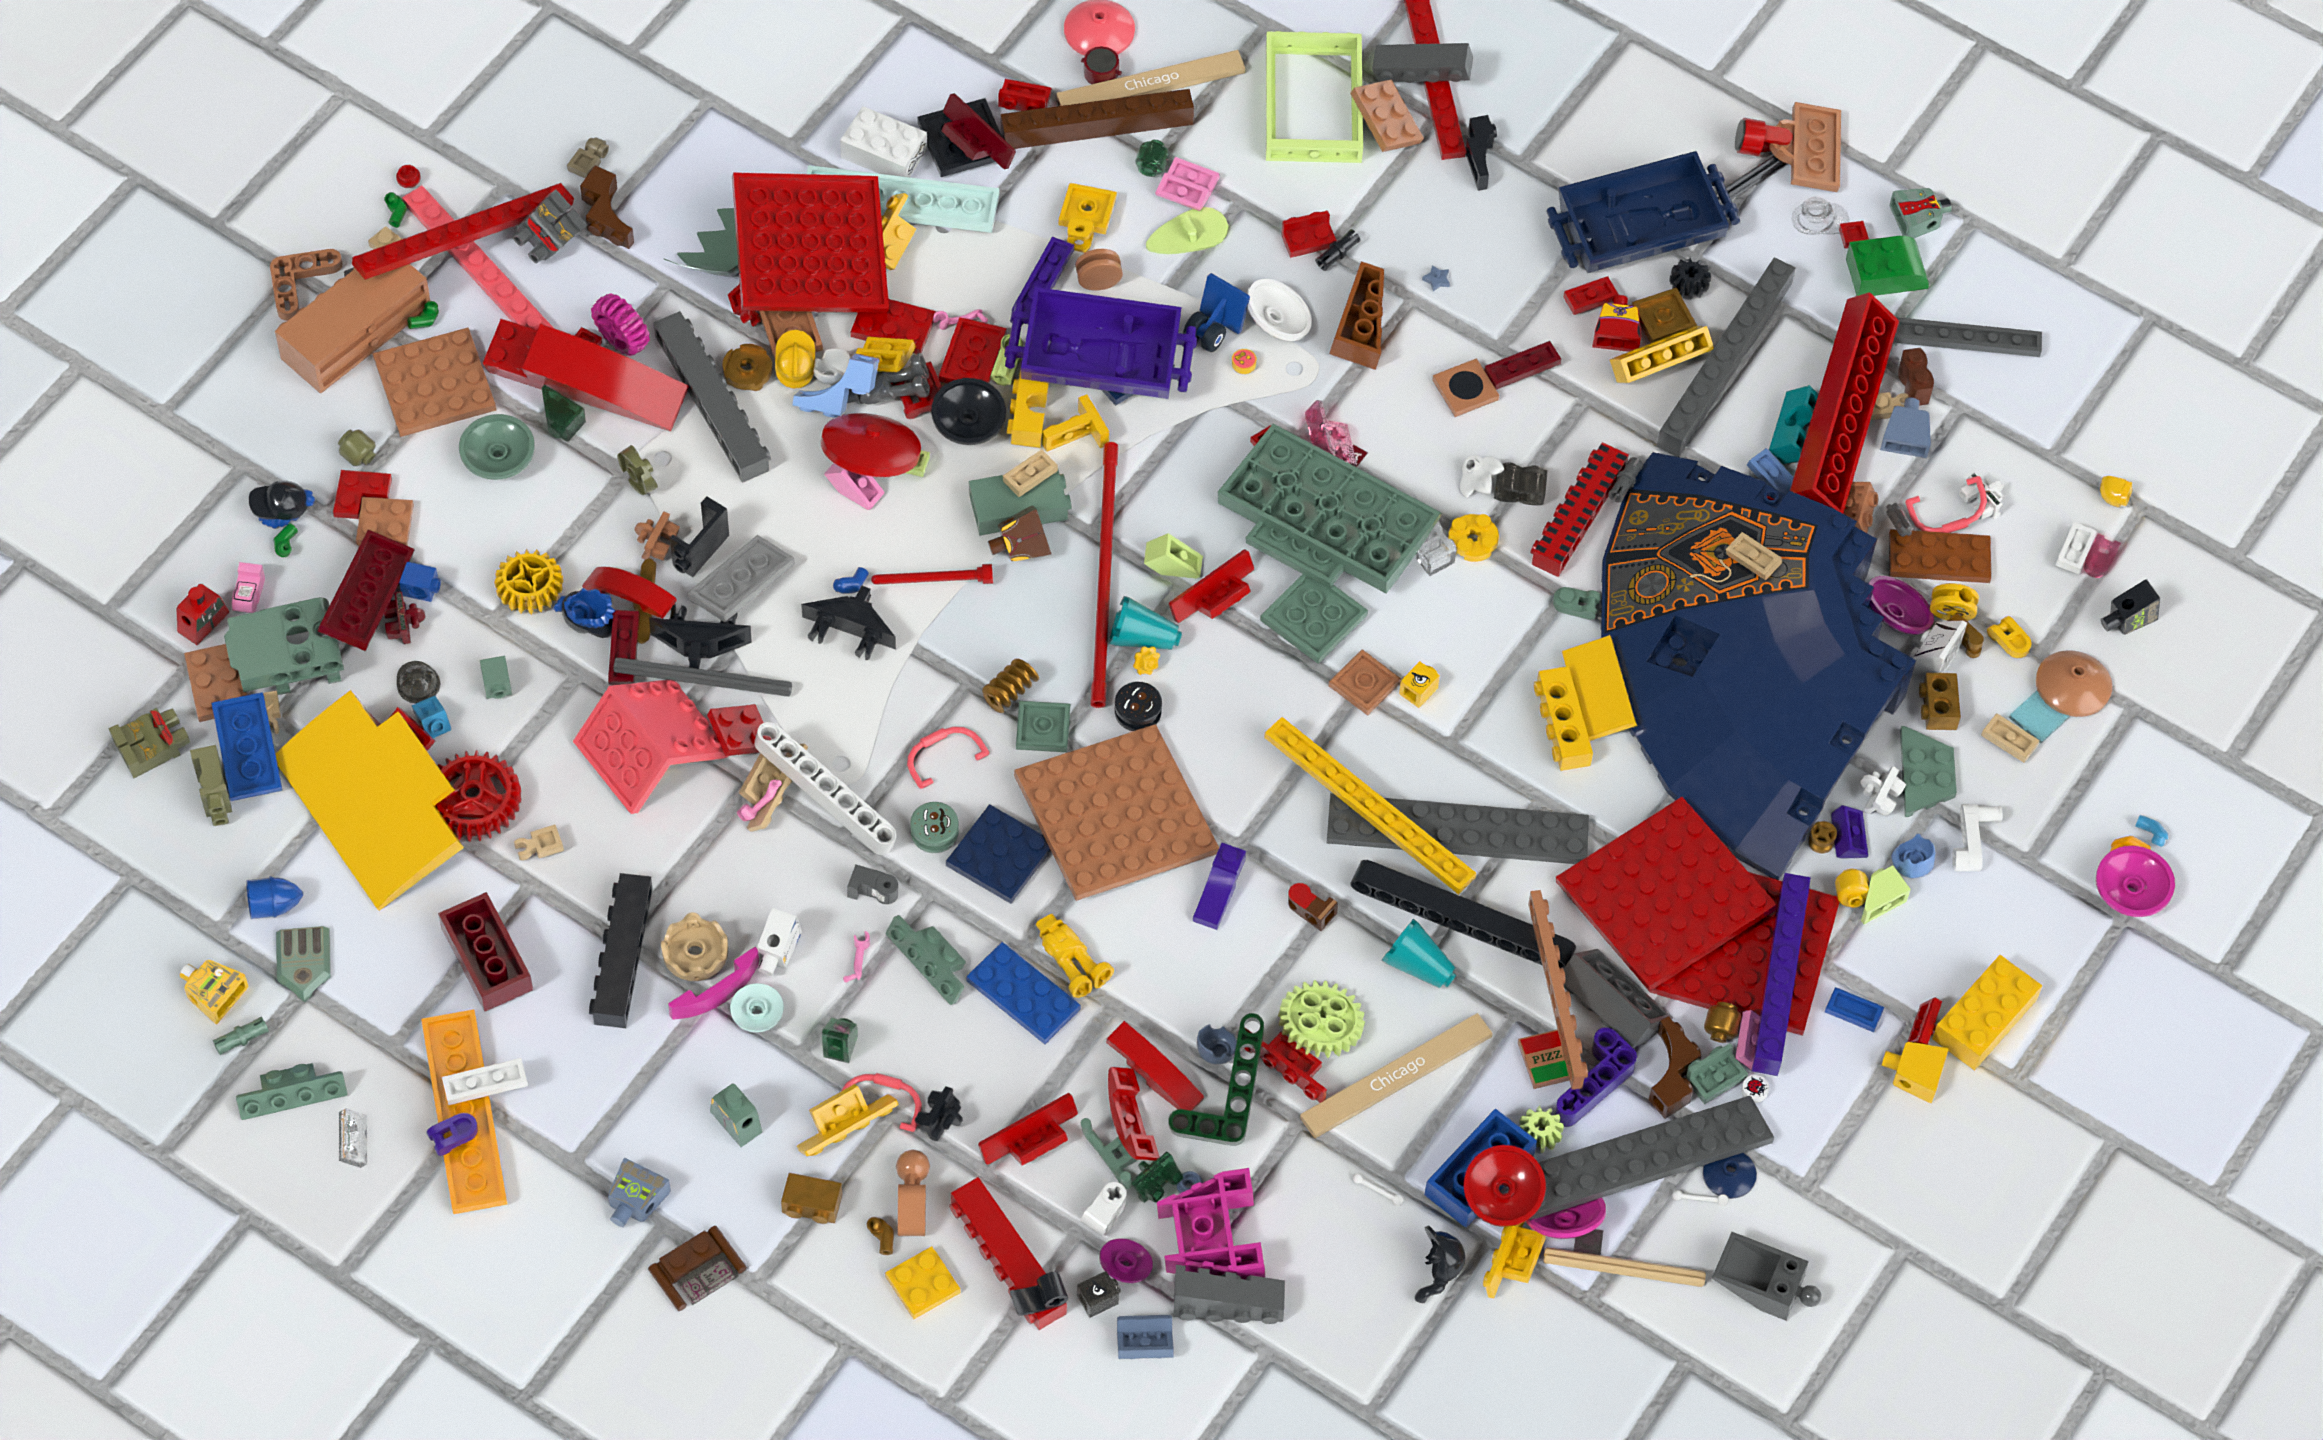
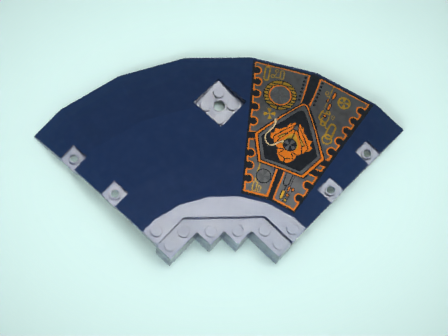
(1771, 663)

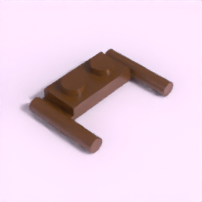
(690, 1257)

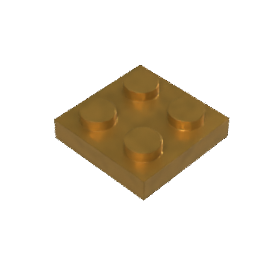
(1663, 315)

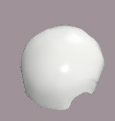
(831, 366)

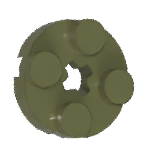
(638, 470)

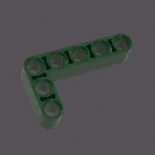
(1235, 1092)

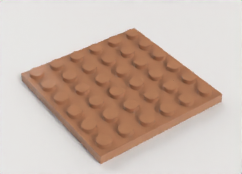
(1116, 812)

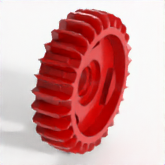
(488, 805)

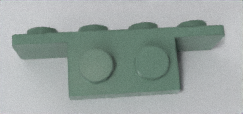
(930, 955)
(290, 1090)

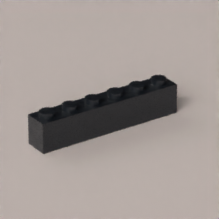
(622, 950)

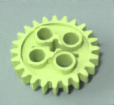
(1329, 1014)

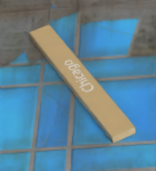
(1158, 80)
(1395, 1075)

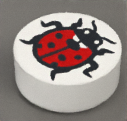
(1756, 1087)

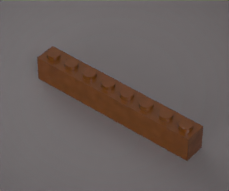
(1098, 119)

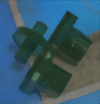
(1155, 1176)

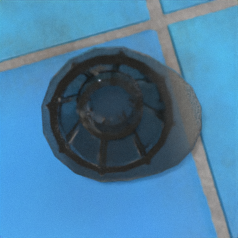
(417, 682)

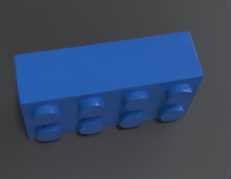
(1447, 1183)

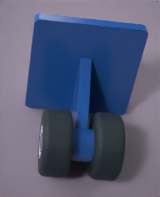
(1224, 306)

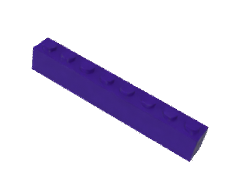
(1781, 974)

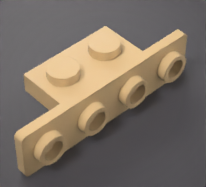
(756, 787)

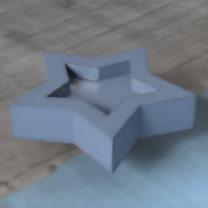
(1437, 278)

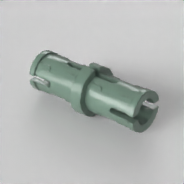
(240, 1035)

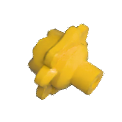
(1146, 660)

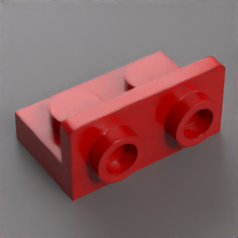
(1307, 233)

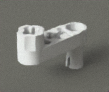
(1970, 856)

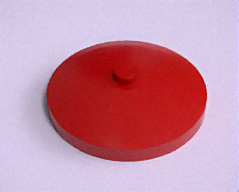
(870, 445)

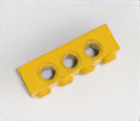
(1661, 354)
(1560, 683)

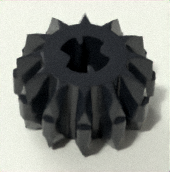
(1690, 278)

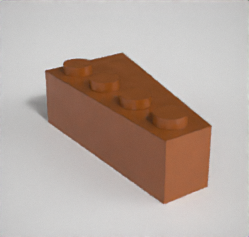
(1360, 326)

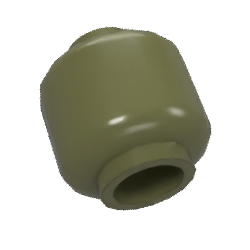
(357, 447)

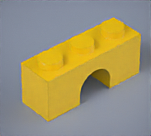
(1027, 425)

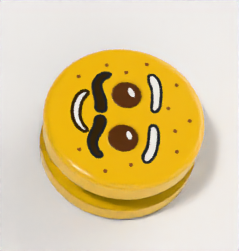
(1954, 599)

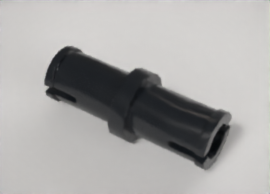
(1337, 250)

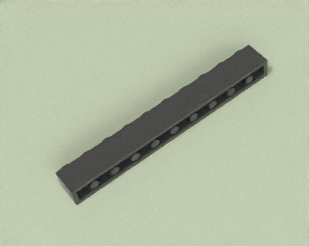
(1726, 357)

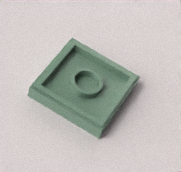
(1043, 726)

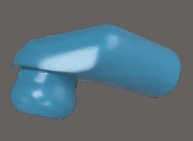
(2155, 828)

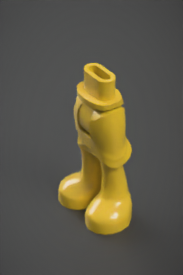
(1063, 946)

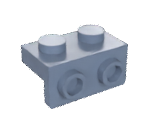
(1145, 1337)

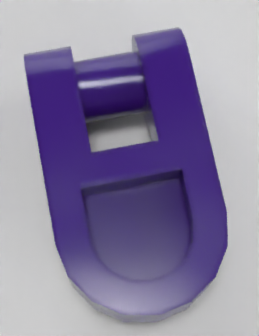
(462, 1128)

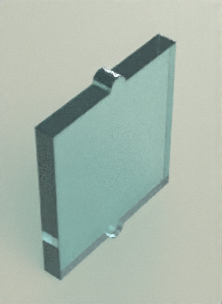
(2037, 717)

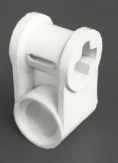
(1103, 1212)

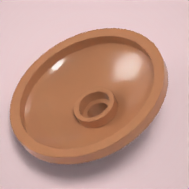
(2070, 692)

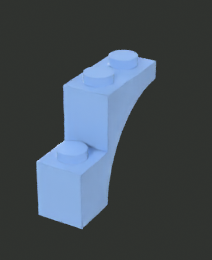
(832, 401)

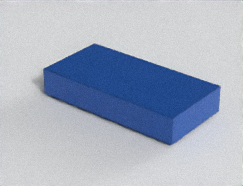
(1854, 1009)

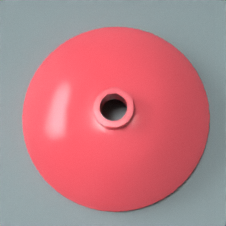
(1097, 25)

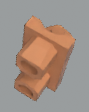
(663, 528)

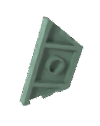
(1926, 771)

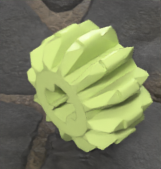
(1550, 1124)

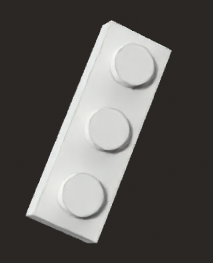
(484, 1081)

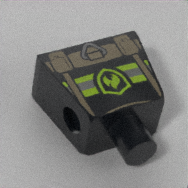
(2133, 609)

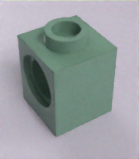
(495, 677)

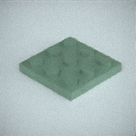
(1313, 617)

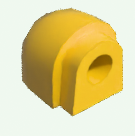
(2115, 491)

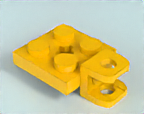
(1084, 223)

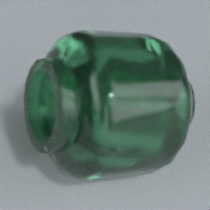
(1152, 158)

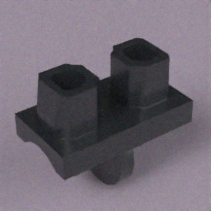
(942, 1115)

